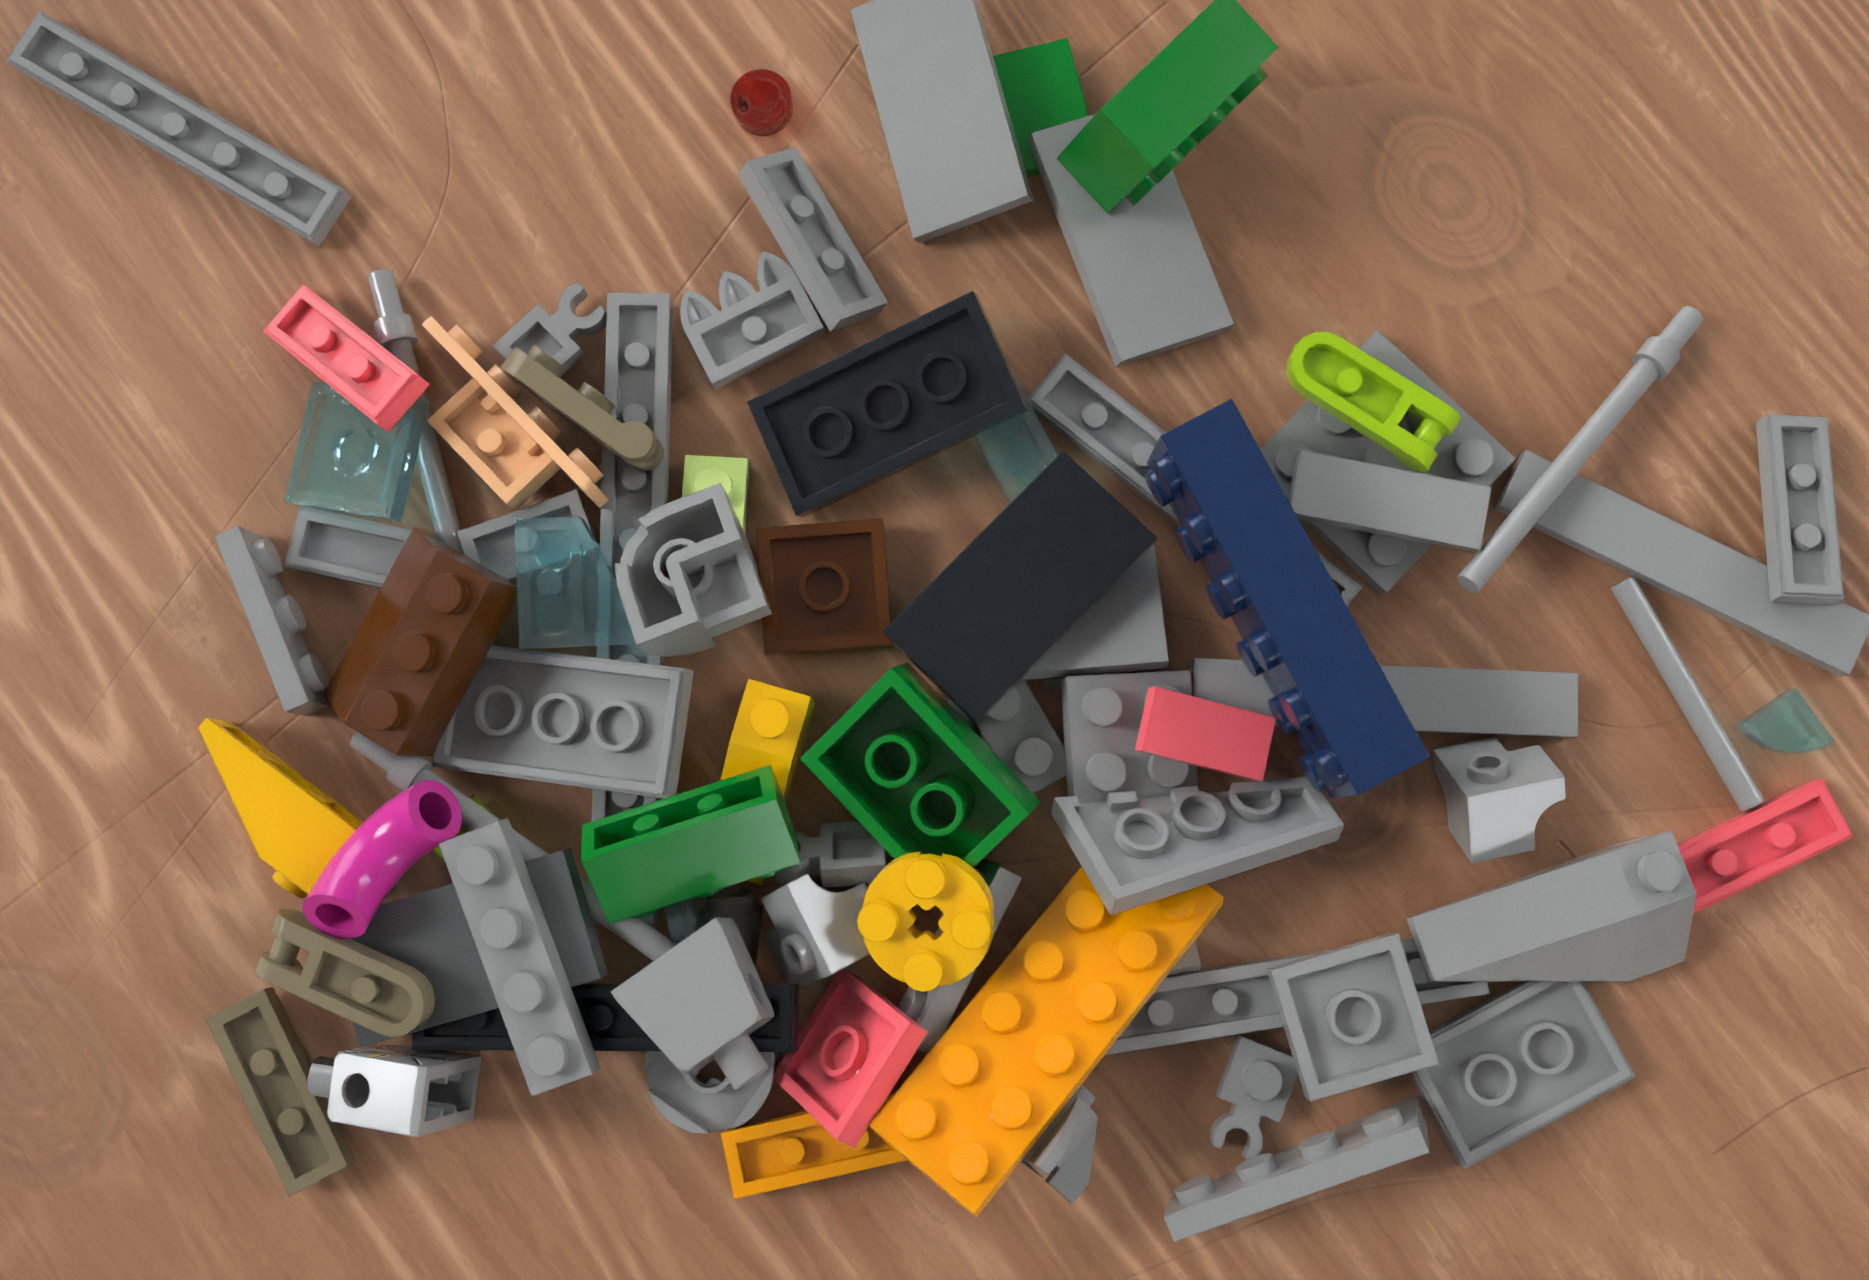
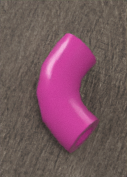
(378, 857)

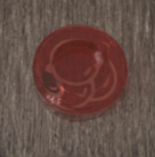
(761, 102)

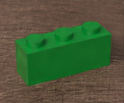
(689, 845)

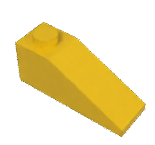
(769, 732)
(285, 814)

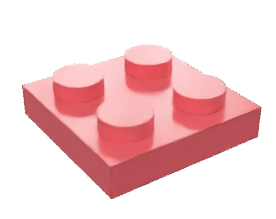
(849, 1056)

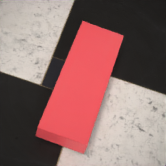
(346, 358)
(1763, 842)

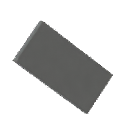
(436, 939)

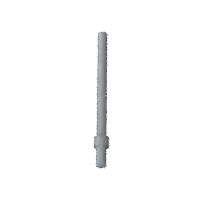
(397, 335)
(1650, 364)
(409, 770)

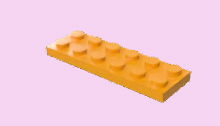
(1035, 1035)

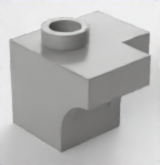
(1496, 795)
(814, 930)

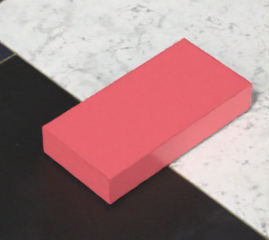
(1205, 734)

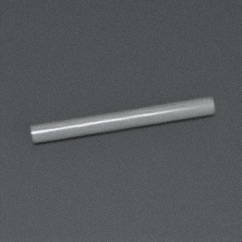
(1687, 694)

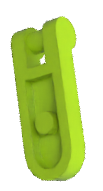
(1370, 397)

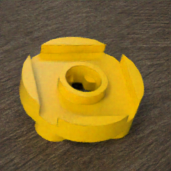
(920, 957)

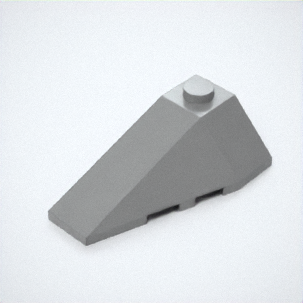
(1579, 920)

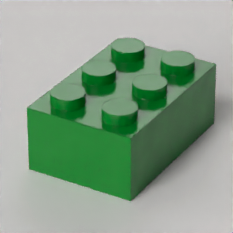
(1169, 105)
(919, 773)

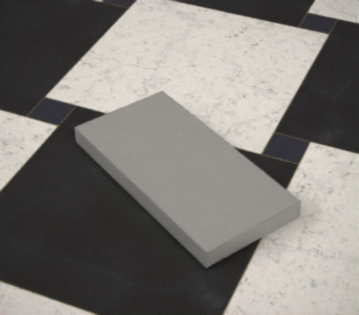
(941, 112)
(1137, 261)
(571, 722)

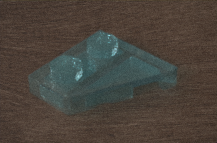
(566, 587)

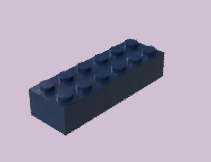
(1282, 604)

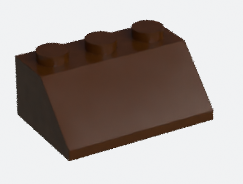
(420, 646)

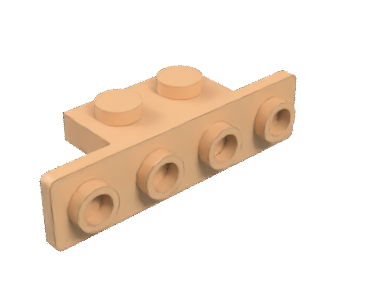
(496, 437)

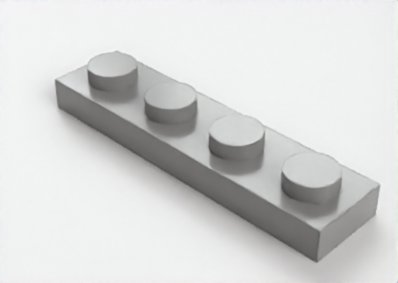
(519, 957)

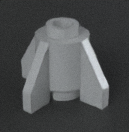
(1067, 1147)

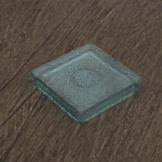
(350, 461)

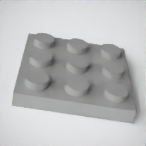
(1464, 456)

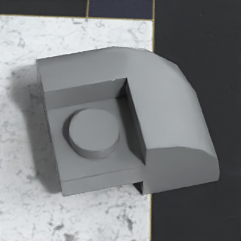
(689, 575)

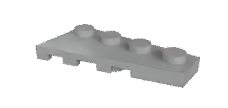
(1191, 838)
(1306, 1168)

